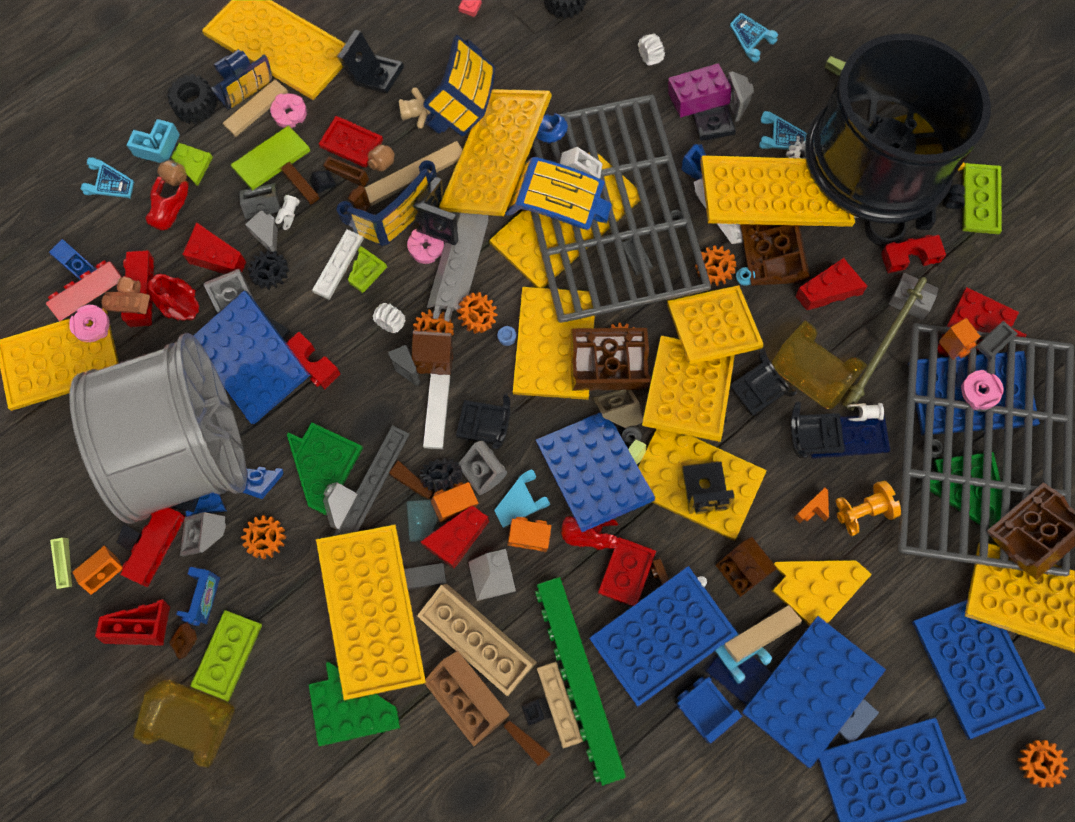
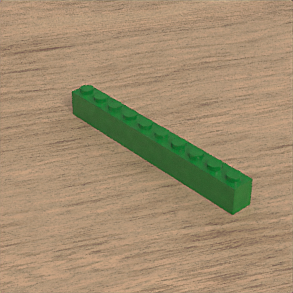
(581, 682)

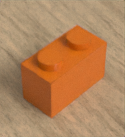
(960, 339)
(454, 501)
(529, 534)
(97, 570)

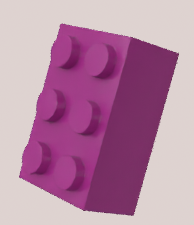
(699, 90)

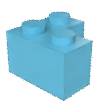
(156, 145)

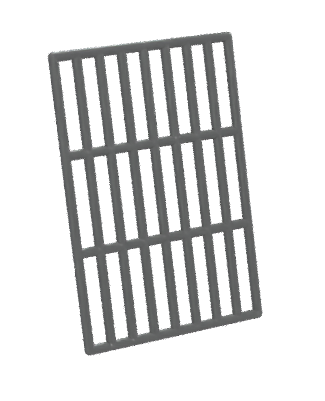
(634, 233)
(986, 482)

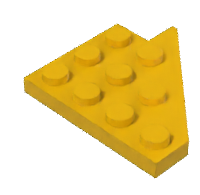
(819, 586)

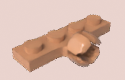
(127, 299)

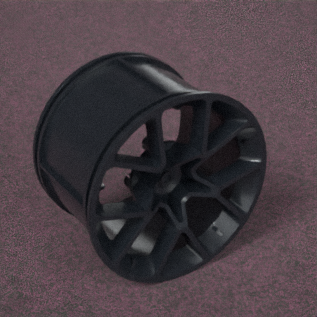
(872, 163)

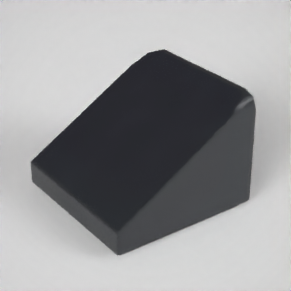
(322, 181)
(927, 221)
(128, 538)
(536, 711)

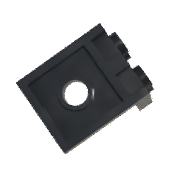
(367, 66)
(430, 215)
(711, 498)

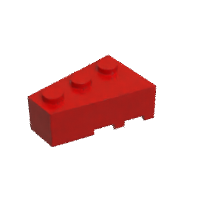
(211, 252)
(831, 285)
(456, 536)
(136, 626)

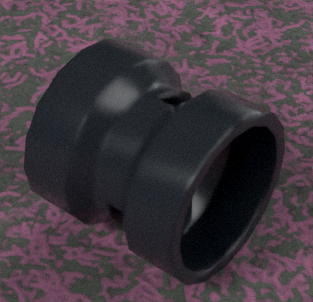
(955, 197)

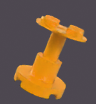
(876, 504)

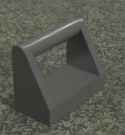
(267, 203)
(404, 364)

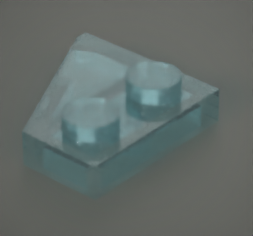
(420, 519)

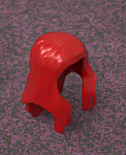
(165, 210)
(173, 297)
(590, 538)

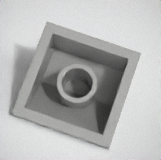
(920, 307)

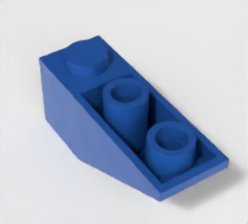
(71, 259)

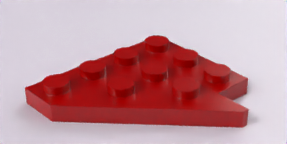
(982, 313)

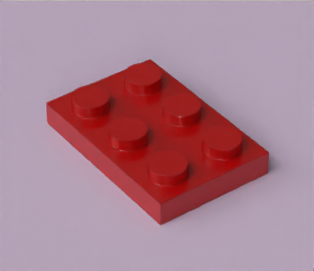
(350, 141)
(627, 572)

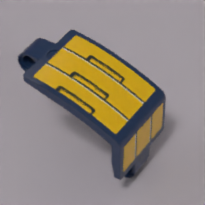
(240, 78)
(464, 90)
(395, 217)

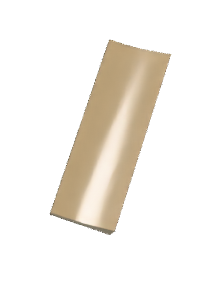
(476, 639)

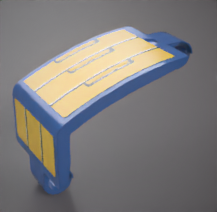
(559, 194)

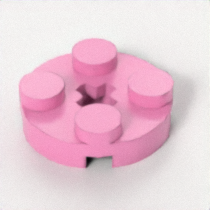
(286, 101)
(418, 252)
(81, 318)
(985, 380)

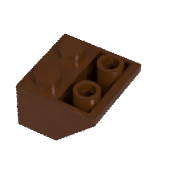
(746, 566)

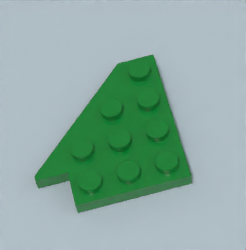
(322, 460)
(975, 491)
(348, 719)

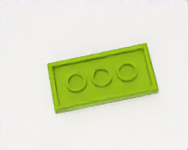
(269, 157)
(982, 199)
(226, 655)

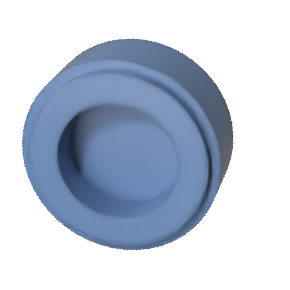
(506, 335)

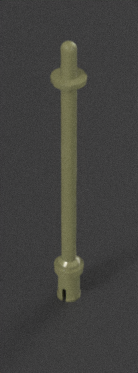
(857, 391)

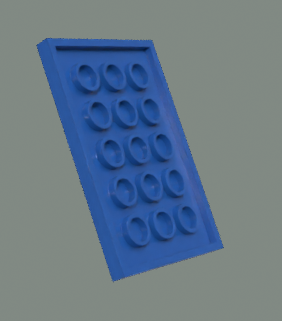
(251, 357)
(961, 375)
(594, 471)
(663, 636)
(977, 670)
(813, 692)
(892, 775)

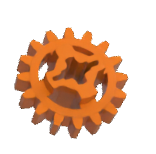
(721, 259)
(475, 315)
(438, 324)
(258, 543)
(1047, 771)

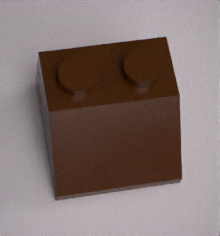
(432, 352)

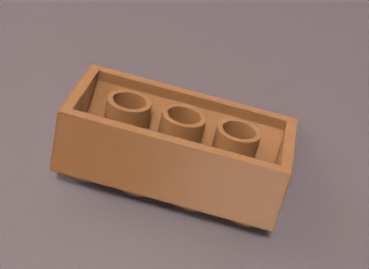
(465, 698)

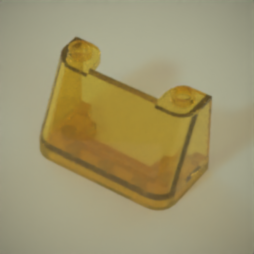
(814, 368)
(184, 720)

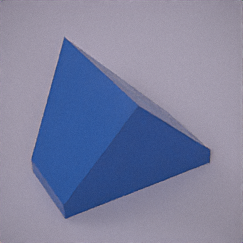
(691, 161)

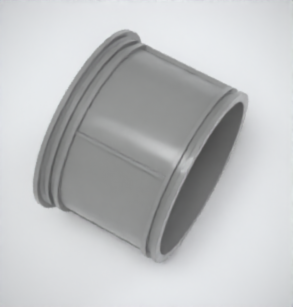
(157, 431)

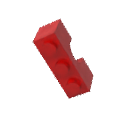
(928, 249)
(321, 372)

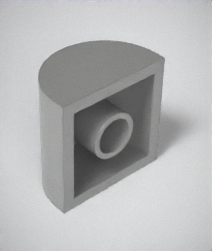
(226, 288)
(482, 468)

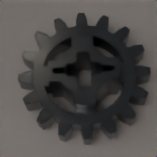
(274, 262)
(440, 474)

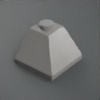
(740, 94)
(201, 532)
(491, 575)

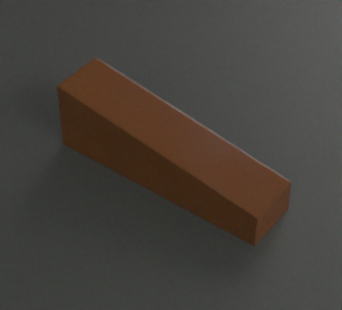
(346, 171)
(299, 183)
(407, 478)
(532, 748)

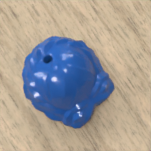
(552, 128)

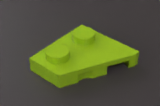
(193, 160)
(365, 270)

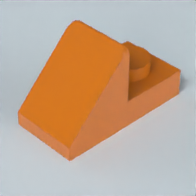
(818, 504)

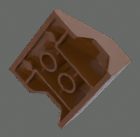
(775, 254)
(609, 359)
(1037, 531)

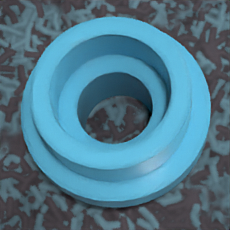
(741, 280)

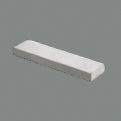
(337, 264)
(436, 411)

